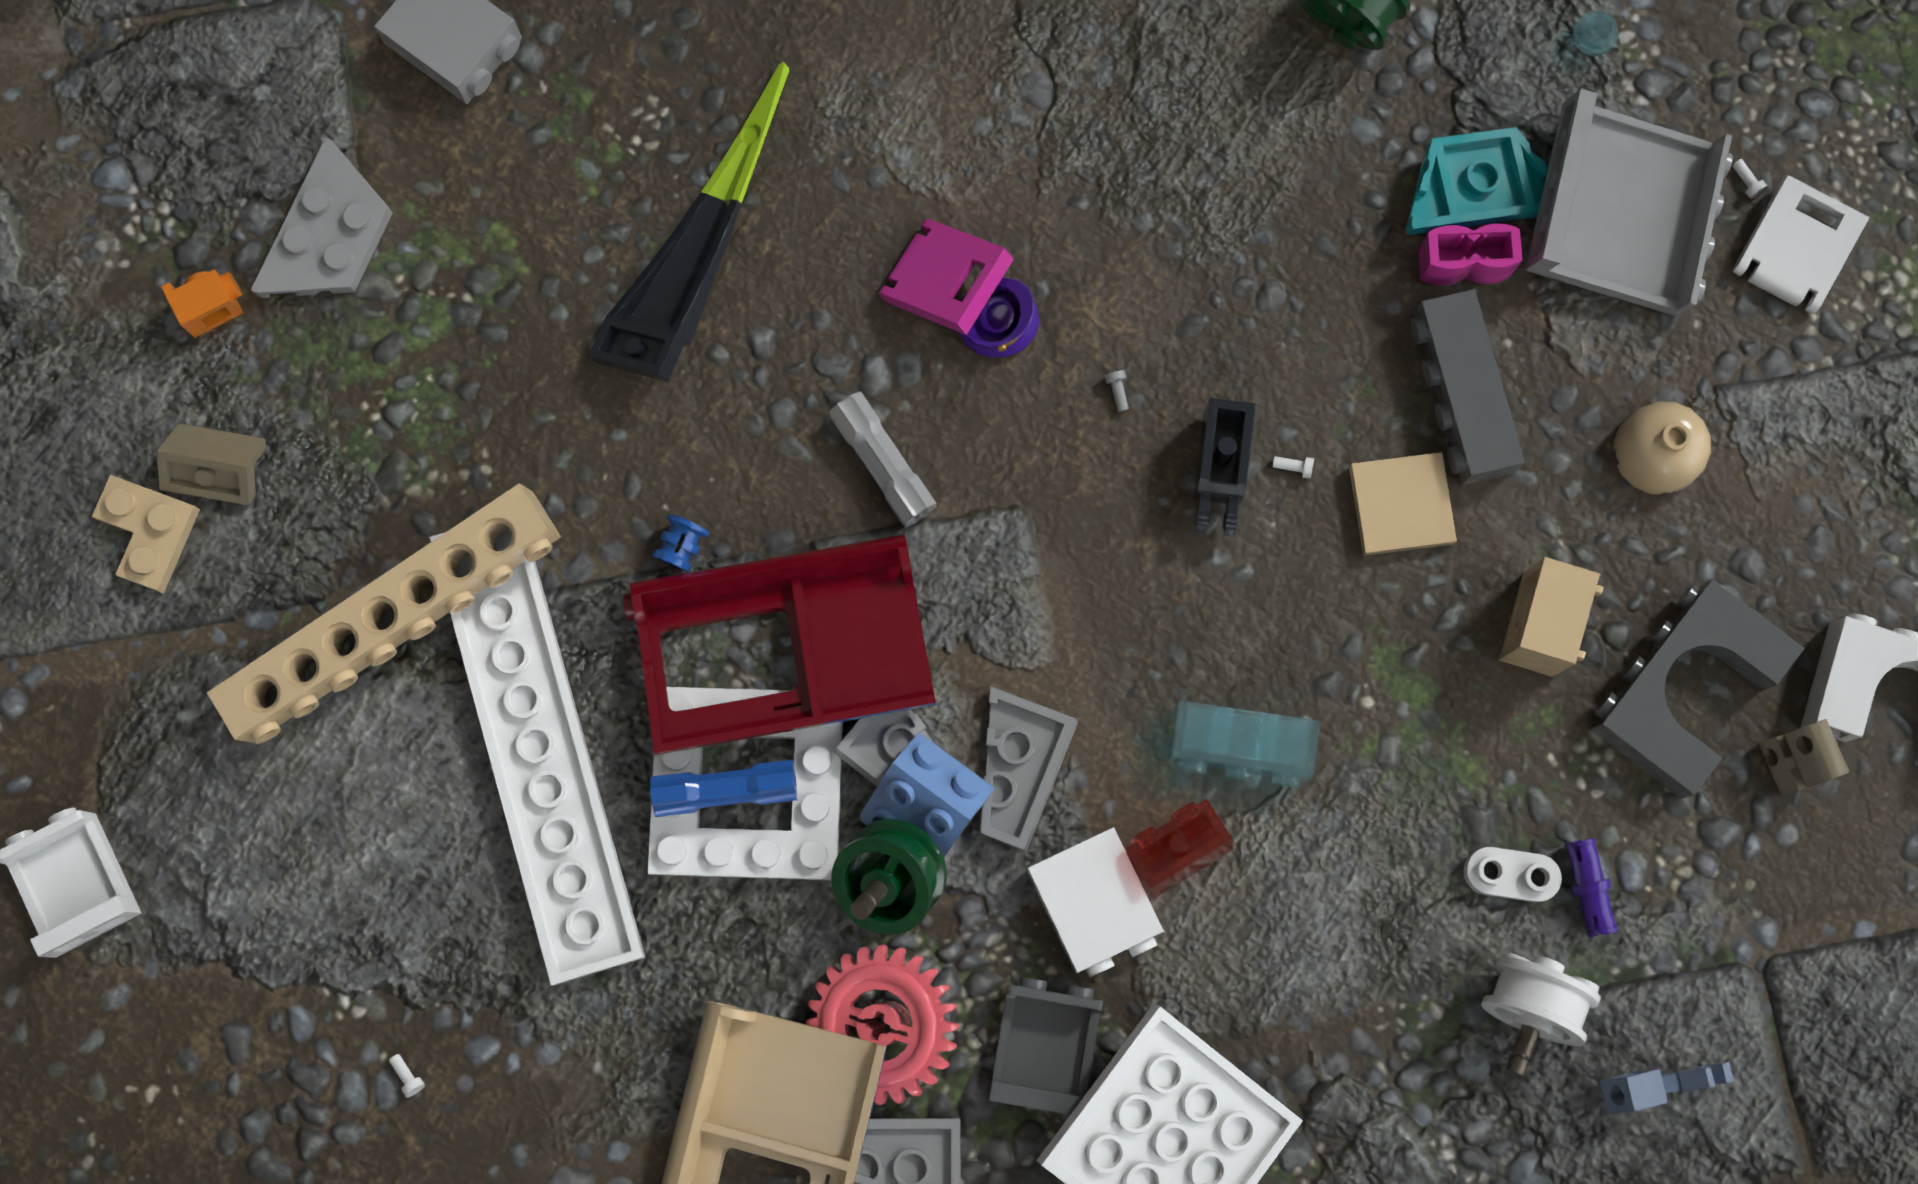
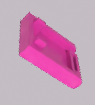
(936, 269)

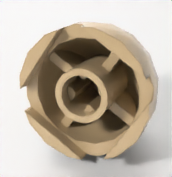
(1662, 447)

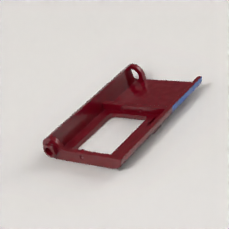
(849, 628)

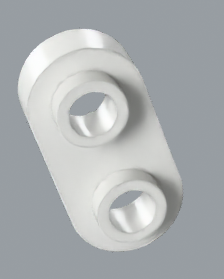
(1513, 874)

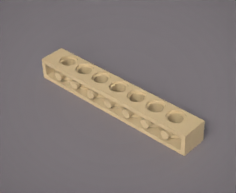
(242, 695)

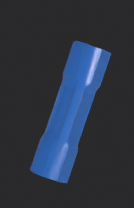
(690, 792)

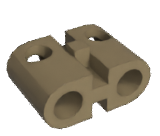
(1804, 757)

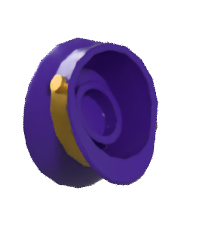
(1005, 322)

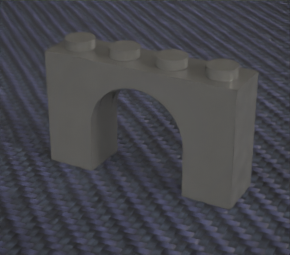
(1638, 716)

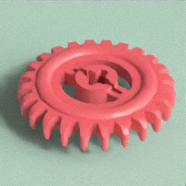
(927, 1013)

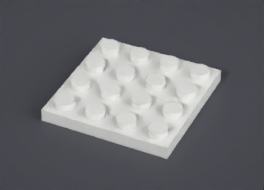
(1170, 1116)

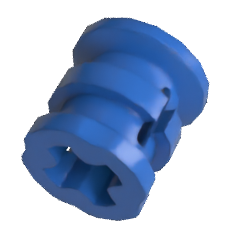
(670, 539)

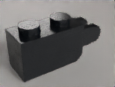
(1223, 460)

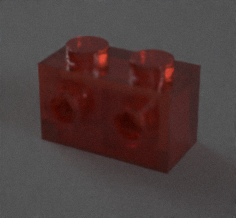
(1179, 847)

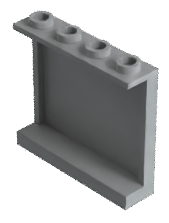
(1628, 207)

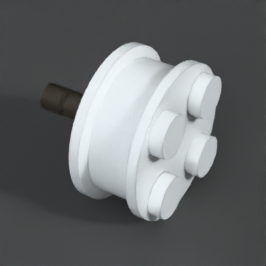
(1540, 1004)

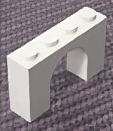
(1851, 667)

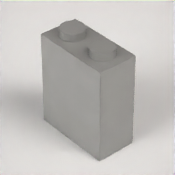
(451, 41)

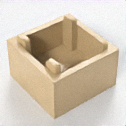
(1550, 617)

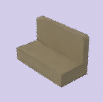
(209, 463)

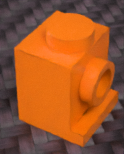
(204, 301)

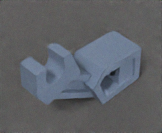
(1649, 1088)

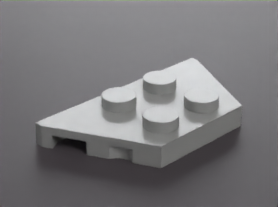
(326, 231)

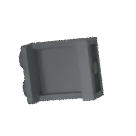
(1045, 1046)

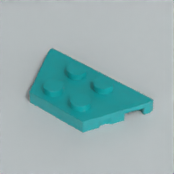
(1477, 181)

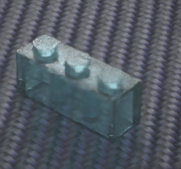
(1243, 743)

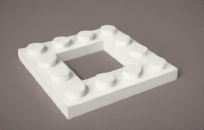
(805, 852)

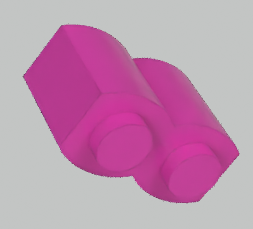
(1478, 255)

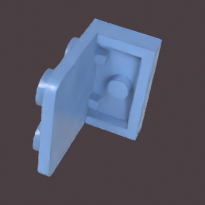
(929, 792)

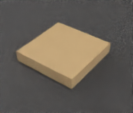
(1402, 504)

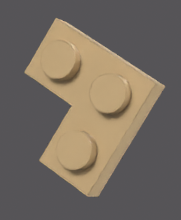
(158, 529)

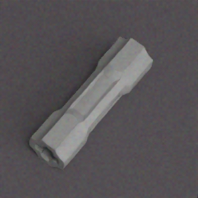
(866, 435)

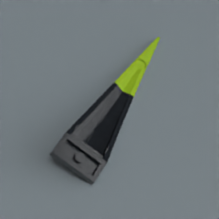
(668, 298)

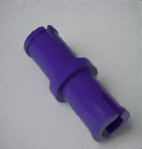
(1591, 887)

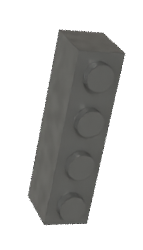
(1467, 387)

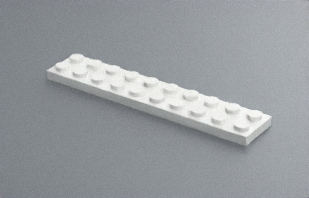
(545, 776)

